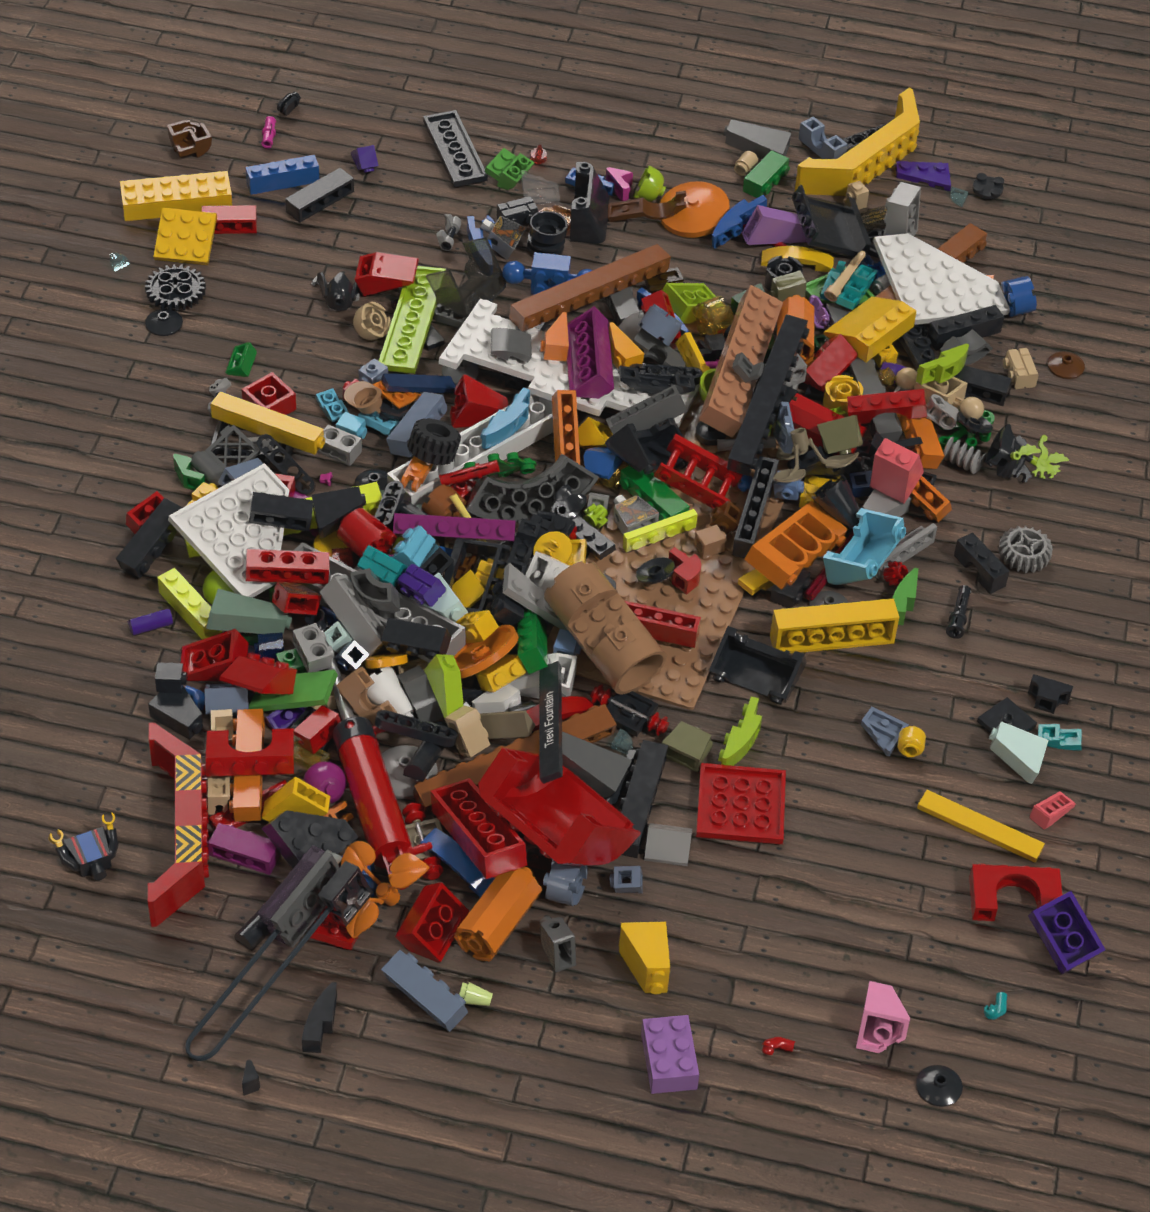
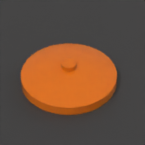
(704, 209)
(481, 655)

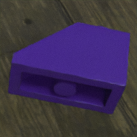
(365, 158)

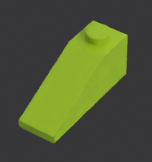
(445, 682)

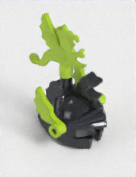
(1011, 452)

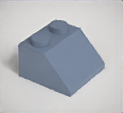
(226, 697)

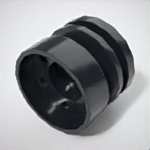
(547, 233)

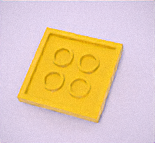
(185, 236)

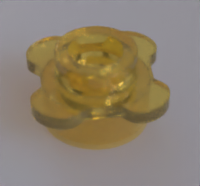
(887, 376)

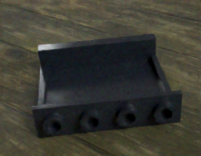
(831, 224)

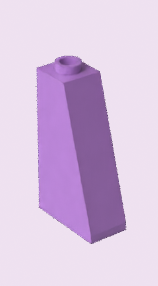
(772, 227)

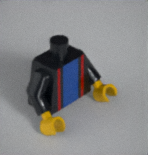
(90, 851)

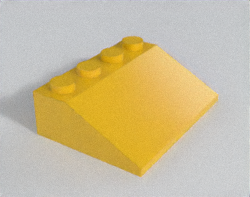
(874, 325)

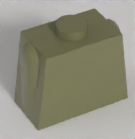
(788, 285)
(840, 435)
(688, 745)

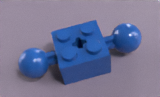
(546, 271)

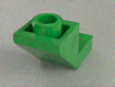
(189, 478)

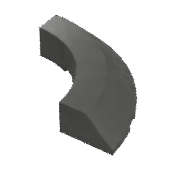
(523, 498)

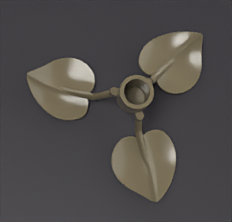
(800, 447)

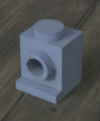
(632, 873)

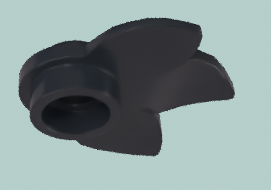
(570, 502)

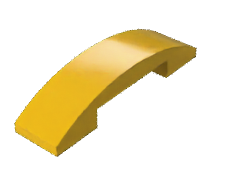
(808, 256)

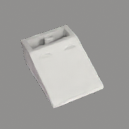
(544, 570)
(529, 683)

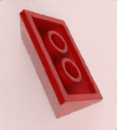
(829, 362)

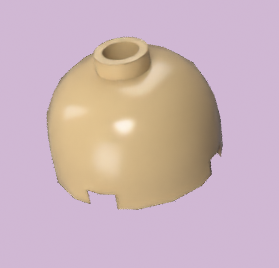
(371, 321)

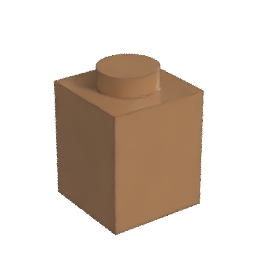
(710, 541)

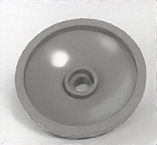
(394, 759)

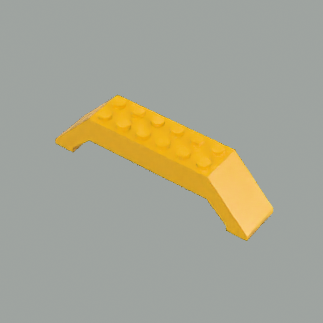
(867, 158)

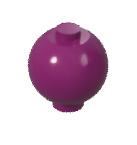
(327, 778)

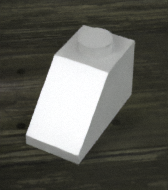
(498, 701)

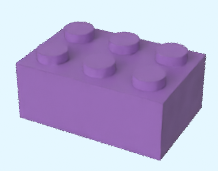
(670, 1054)

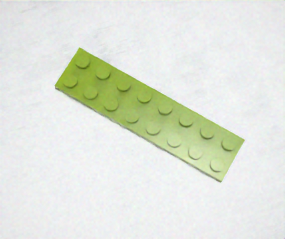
(410, 324)

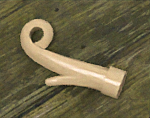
(835, 289)

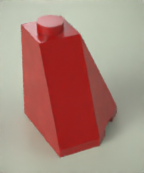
(474, 402)

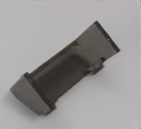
(483, 282)

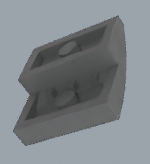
(511, 342)

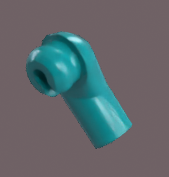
(999, 1009)

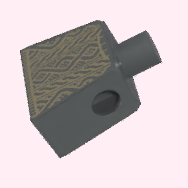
(555, 933)

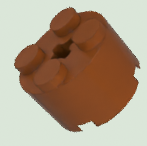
(441, 504)

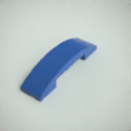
(454, 856)

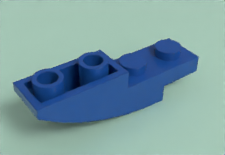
(732, 222)

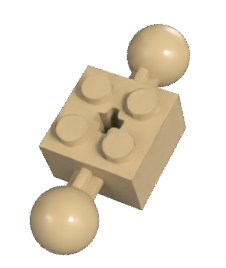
(951, 391)

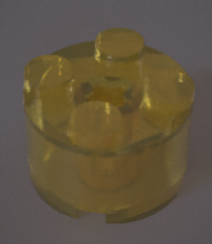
(713, 316)

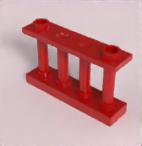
(702, 459)

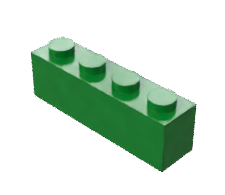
(653, 492)
(532, 641)

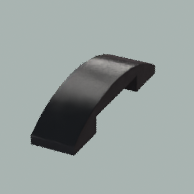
(654, 385)
(523, 545)

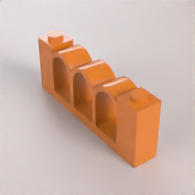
(796, 544)

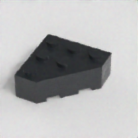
(296, 833)

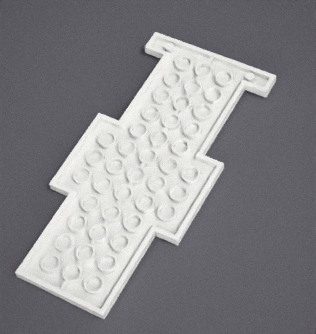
(546, 376)

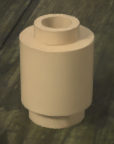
(746, 163)

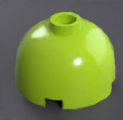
(650, 185)

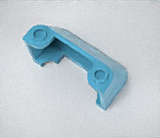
(867, 550)

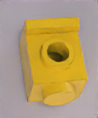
(889, 355)

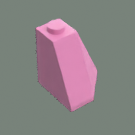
(882, 1020)

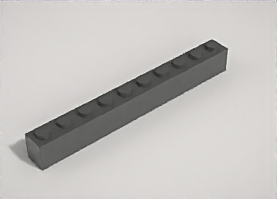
(866, 374)

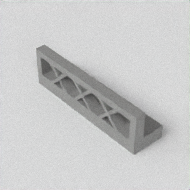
(910, 545)

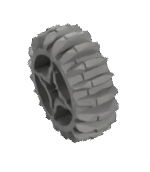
(1025, 549)

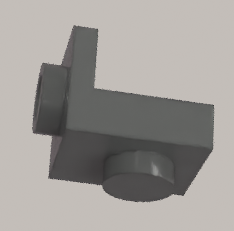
(746, 369)

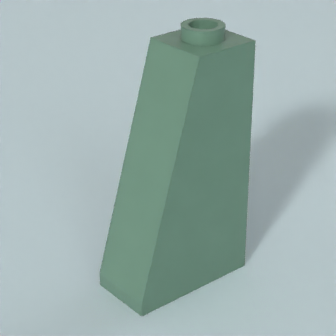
(246, 614)

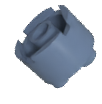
(659, 325)
(565, 883)

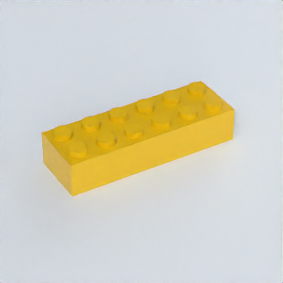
(148, 196)
(835, 626)

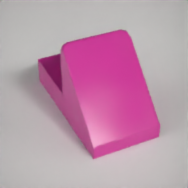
(622, 180)

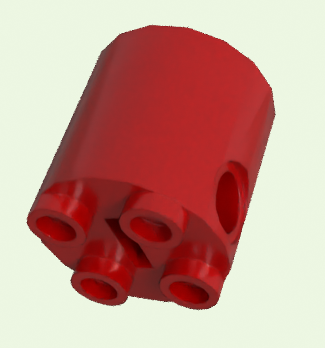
(363, 529)

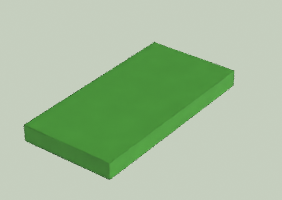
(309, 690)

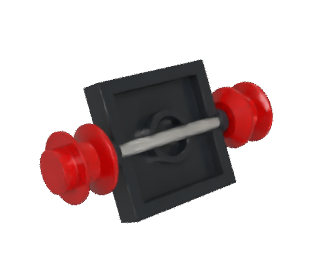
(631, 711)

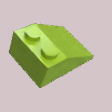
(685, 297)

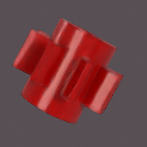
(895, 573)

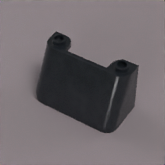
(589, 206)
(645, 448)
(757, 666)

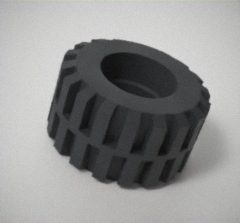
(434, 441)

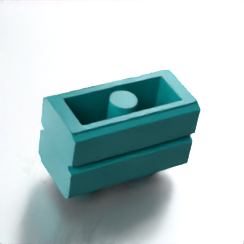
(382, 565)

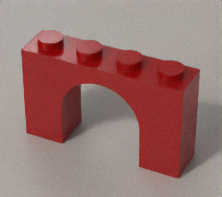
(226, 761)
(988, 879)

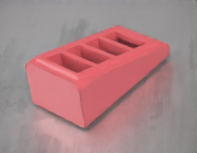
(1050, 811)

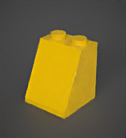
(646, 954)

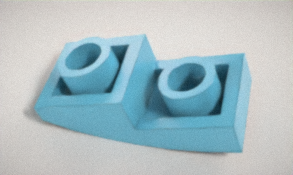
(331, 405)

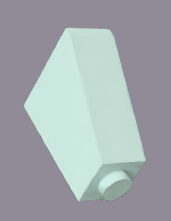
(448, 603)
(1019, 749)

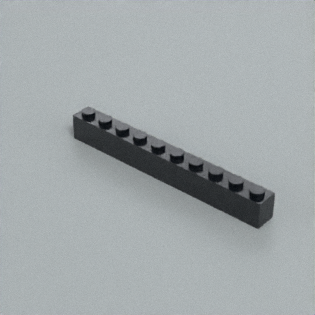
(767, 395)

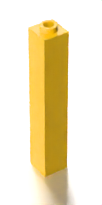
(266, 421)

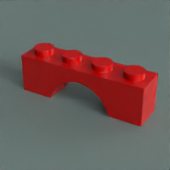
(907, 403)

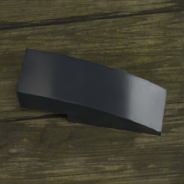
(320, 1020)

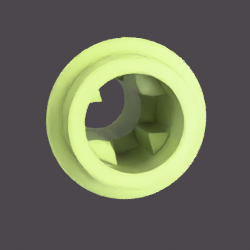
(475, 995)

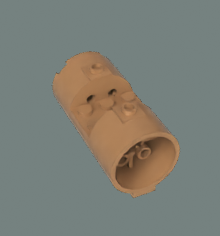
(605, 627)

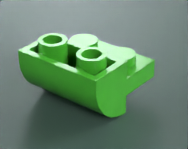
(507, 168)

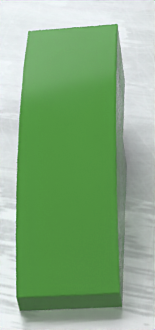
(906, 594)

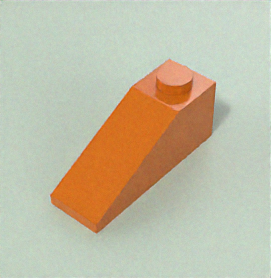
(556, 341)

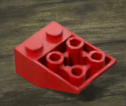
(384, 272)

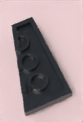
(917, 345)

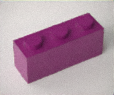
(243, 848)

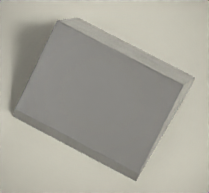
(668, 844)

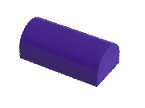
(150, 622)

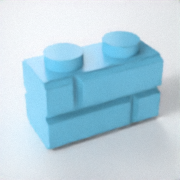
(414, 546)

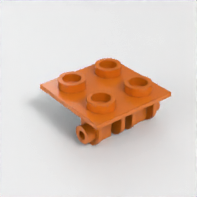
(399, 399)

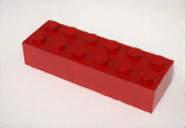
(477, 829)

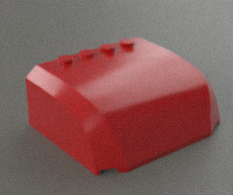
(560, 816)

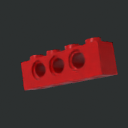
(287, 566)

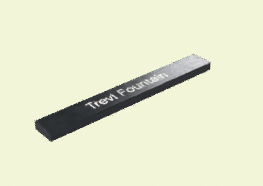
(550, 723)

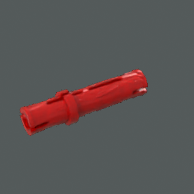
(478, 470)

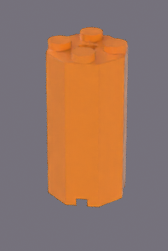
(801, 308)
(497, 913)

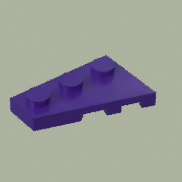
(926, 172)

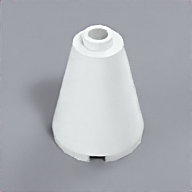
(389, 688)

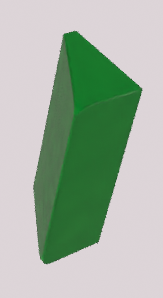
(241, 360)

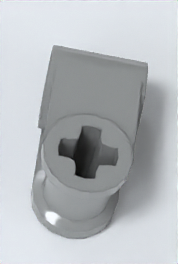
(940, 411)

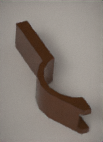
(642, 207)

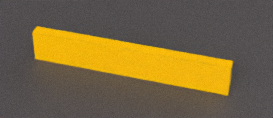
(981, 826)

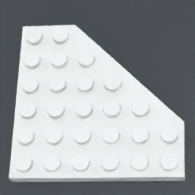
(935, 281)
(221, 528)

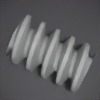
(963, 457)

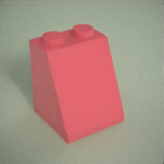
(895, 470)

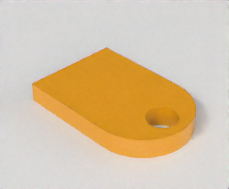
(385, 660)

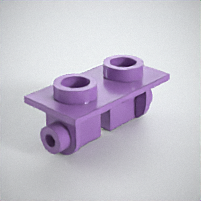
(821, 316)

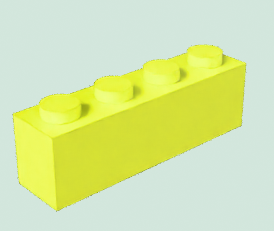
(186, 602)

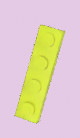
(659, 530)

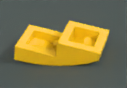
(754, 581)

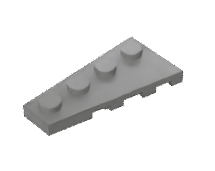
(528, 594)

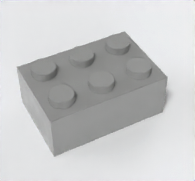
(903, 210)

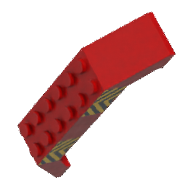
(191, 865)

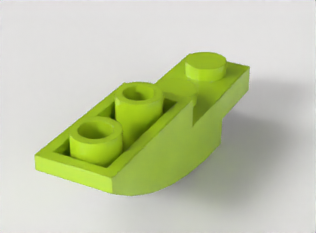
(945, 367)
(742, 737)

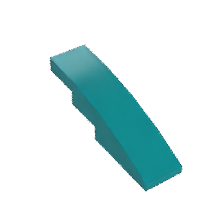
(857, 287)

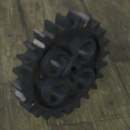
(175, 287)

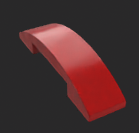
(570, 706)

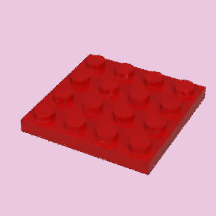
(741, 803)

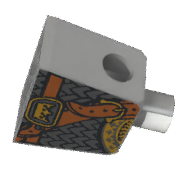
(503, 235)
(633, 513)

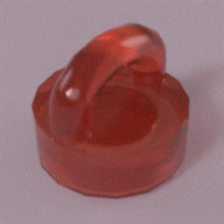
(538, 155)

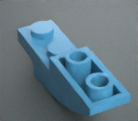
(507, 422)

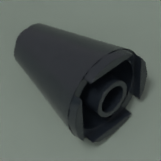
(838, 501)

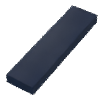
(418, 383)

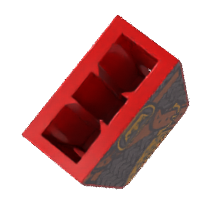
(288, 599)

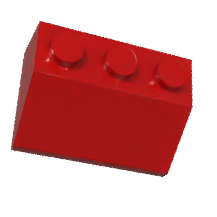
(260, 675)
(432, 922)

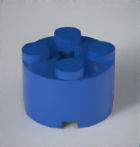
(1019, 295)

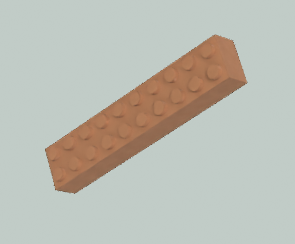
(751, 335)

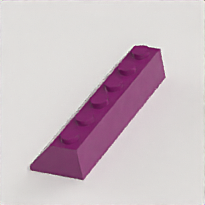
(590, 355)

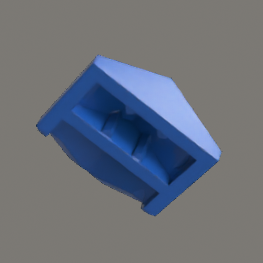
(601, 462)

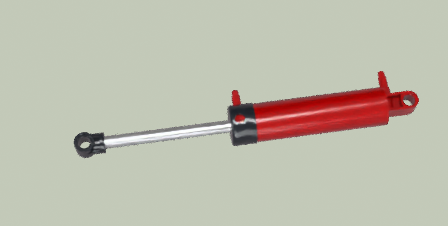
(368, 777)

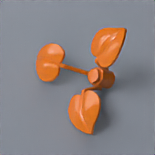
(405, 871)

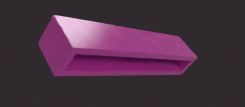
(457, 526)

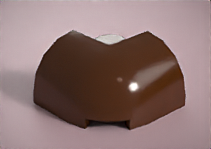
(189, 138)

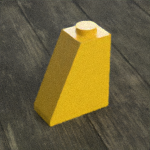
(296, 797)

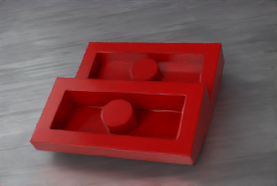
(333, 933)

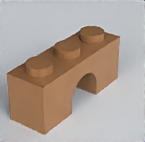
(355, 689)

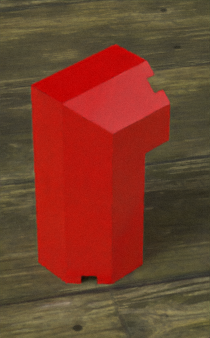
(808, 414)

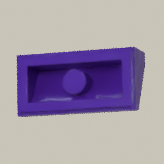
(283, 718)

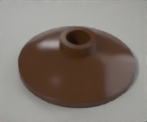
(1066, 365)

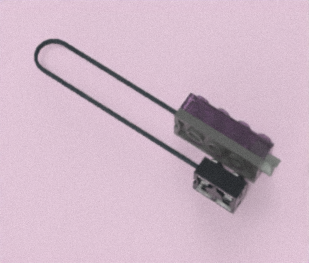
(289, 913)

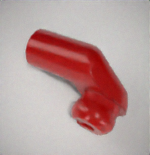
(777, 1042)

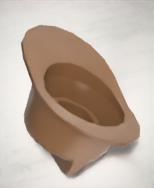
(364, 397)

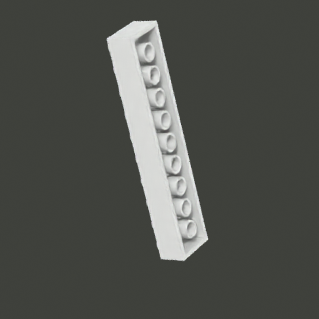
(470, 448)

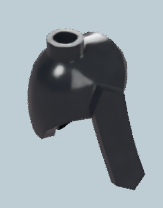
(339, 292)

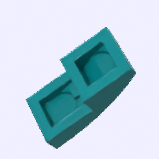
(1061, 738)

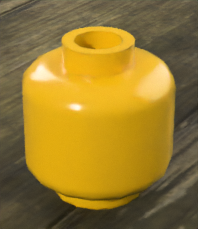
(911, 741)

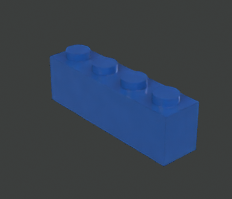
(282, 174)

